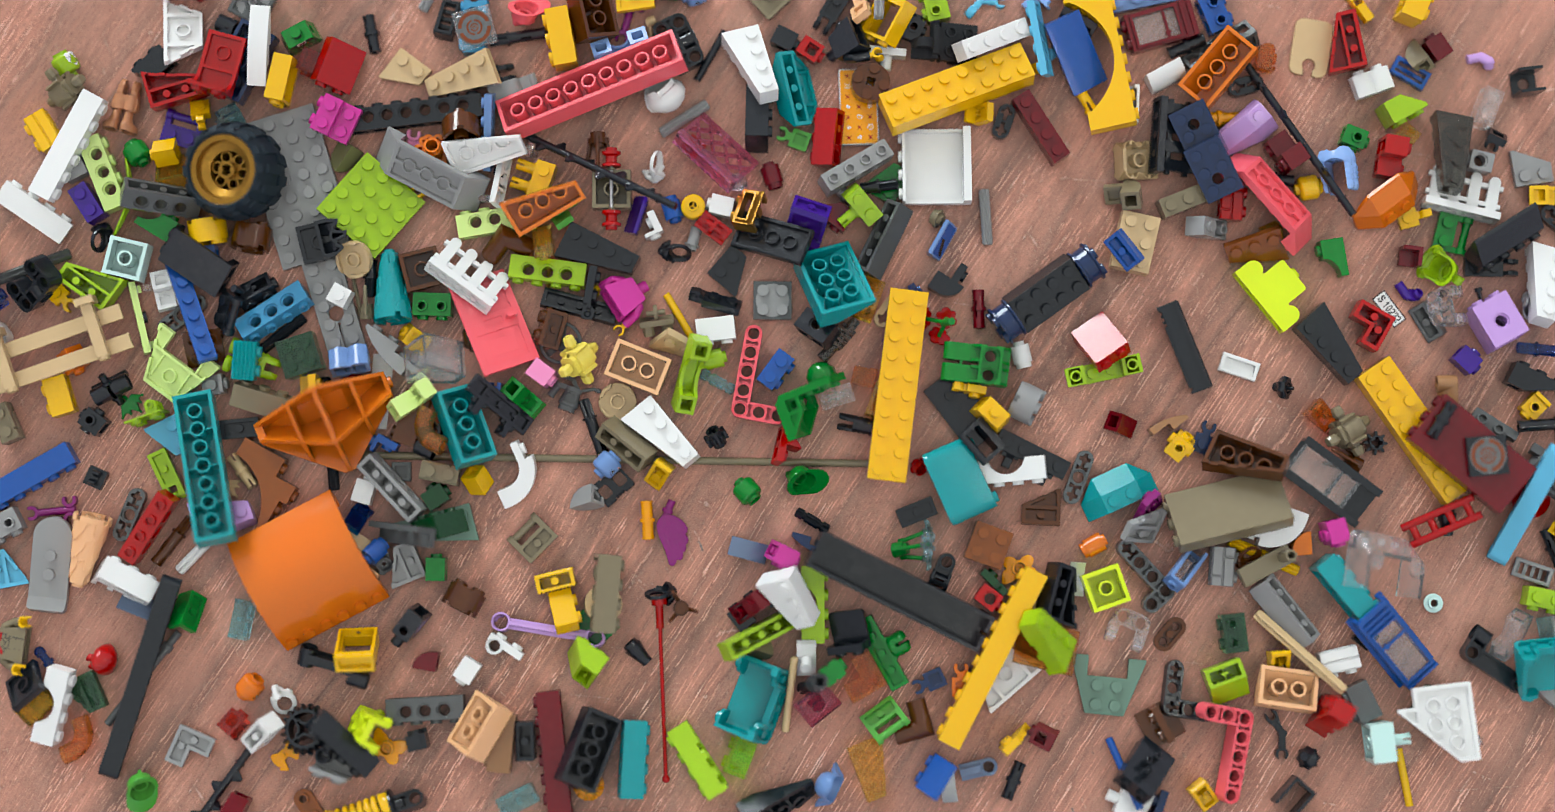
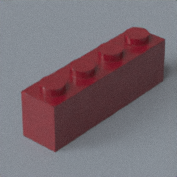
(1040, 127)

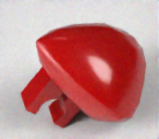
(103, 659)

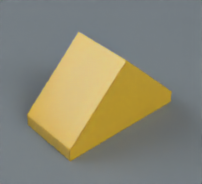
(1279, 658)
(1202, 794)

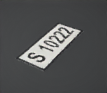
(1385, 303)

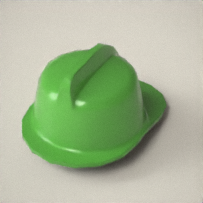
(141, 792)

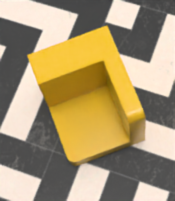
(477, 480)

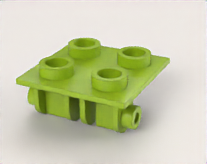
(154, 410)

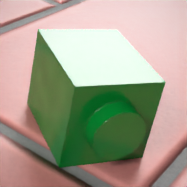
(436, 568)

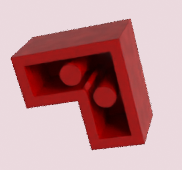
(1389, 155)
(1375, 324)

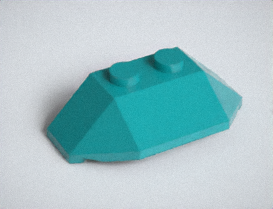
(796, 92)
(1115, 490)

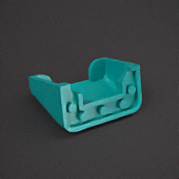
(959, 481)
(1534, 667)
(755, 700)

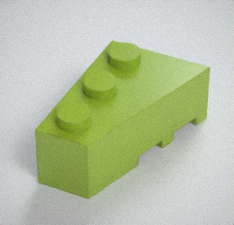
(88, 281)
(1049, 639)

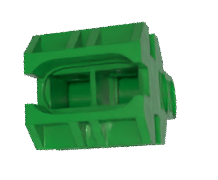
(974, 373)

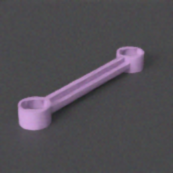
(542, 629)

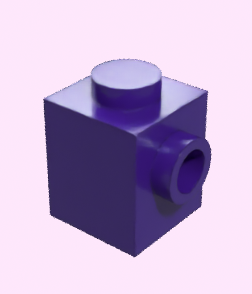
(1466, 360)

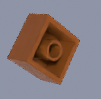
(988, 545)

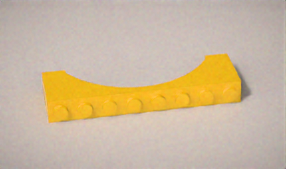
(1116, 107)

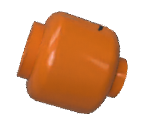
(250, 686)

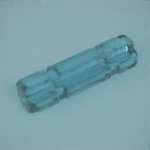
(717, 381)

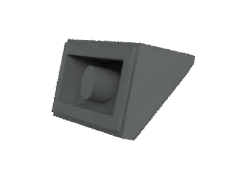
(1421, 318)

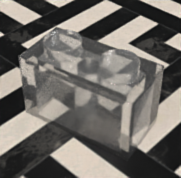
(1487, 107)

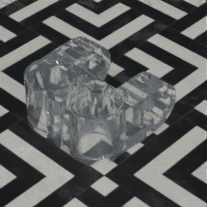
(1442, 309)
(1140, 635)

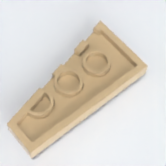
(470, 73)

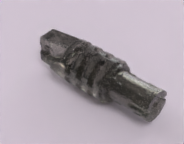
(847, 332)

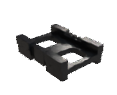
(614, 487)

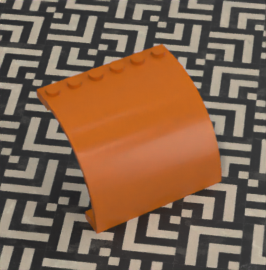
(305, 571)

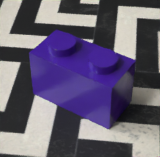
(88, 203)

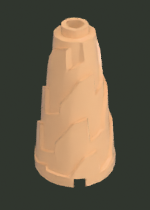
(88, 537)

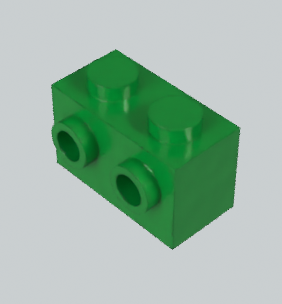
(432, 305)

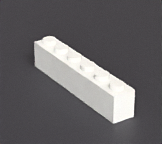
(68, 146)

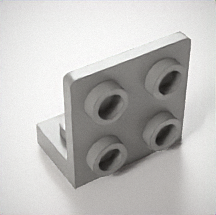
(333, 769)

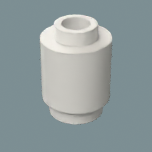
(1021, 354)

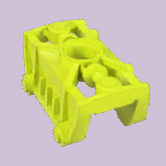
(362, 724)

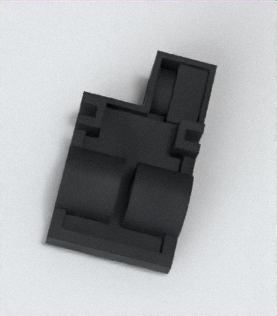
(939, 43)

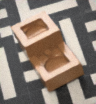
(1172, 423)

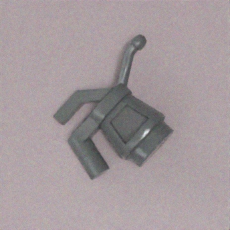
(570, 398)

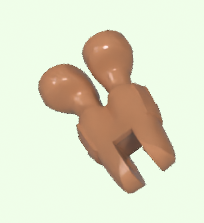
(123, 102)

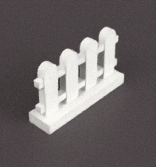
(1452, 204)
(465, 286)

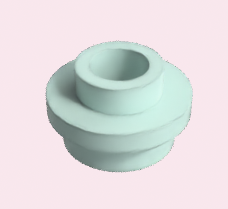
(1427, 603)

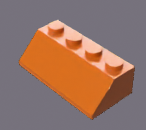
(1218, 66)

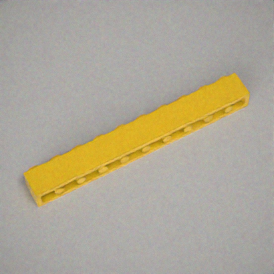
(991, 659)

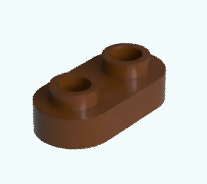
(1169, 634)

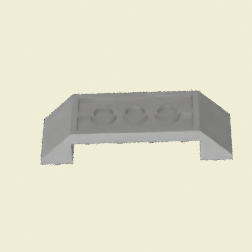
(430, 174)

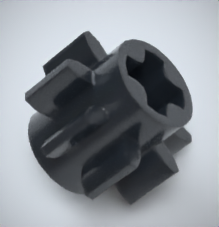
(716, 437)
(1373, 448)

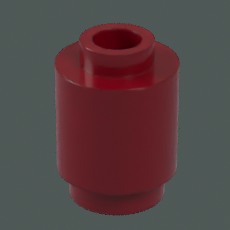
(772, 176)

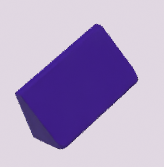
(636, 215)

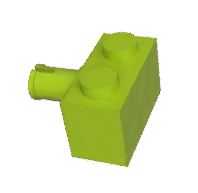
(860, 206)

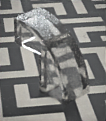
(1514, 630)

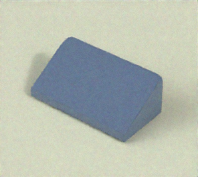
(134, 607)

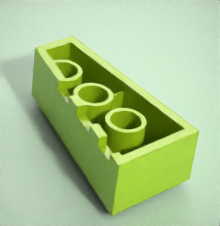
(698, 760)

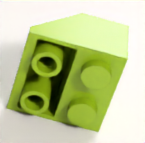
(1396, 110)
(585, 661)
(1226, 680)

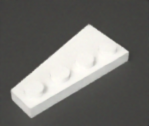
(483, 152)

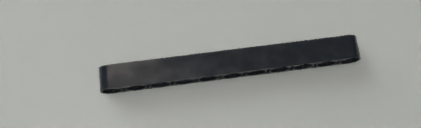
(140, 676)

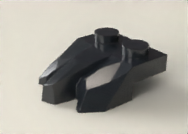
(319, 240)

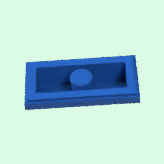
(1124, 249)

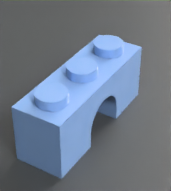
(603, 47)

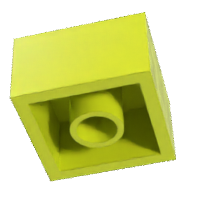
(1105, 588)

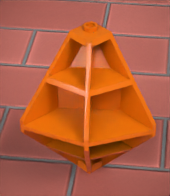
(329, 421)

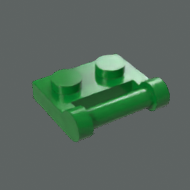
(1446, 229)

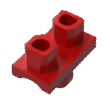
(713, 228)

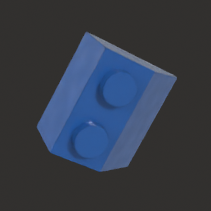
(935, 776)

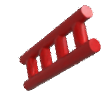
(1453, 523)

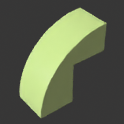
(411, 399)

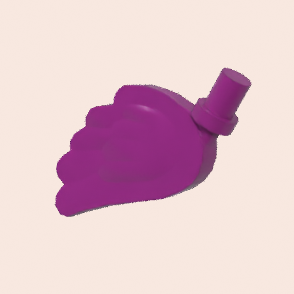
(672, 534)

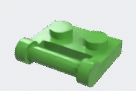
(882, 714)

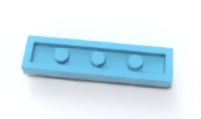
(1038, 33)

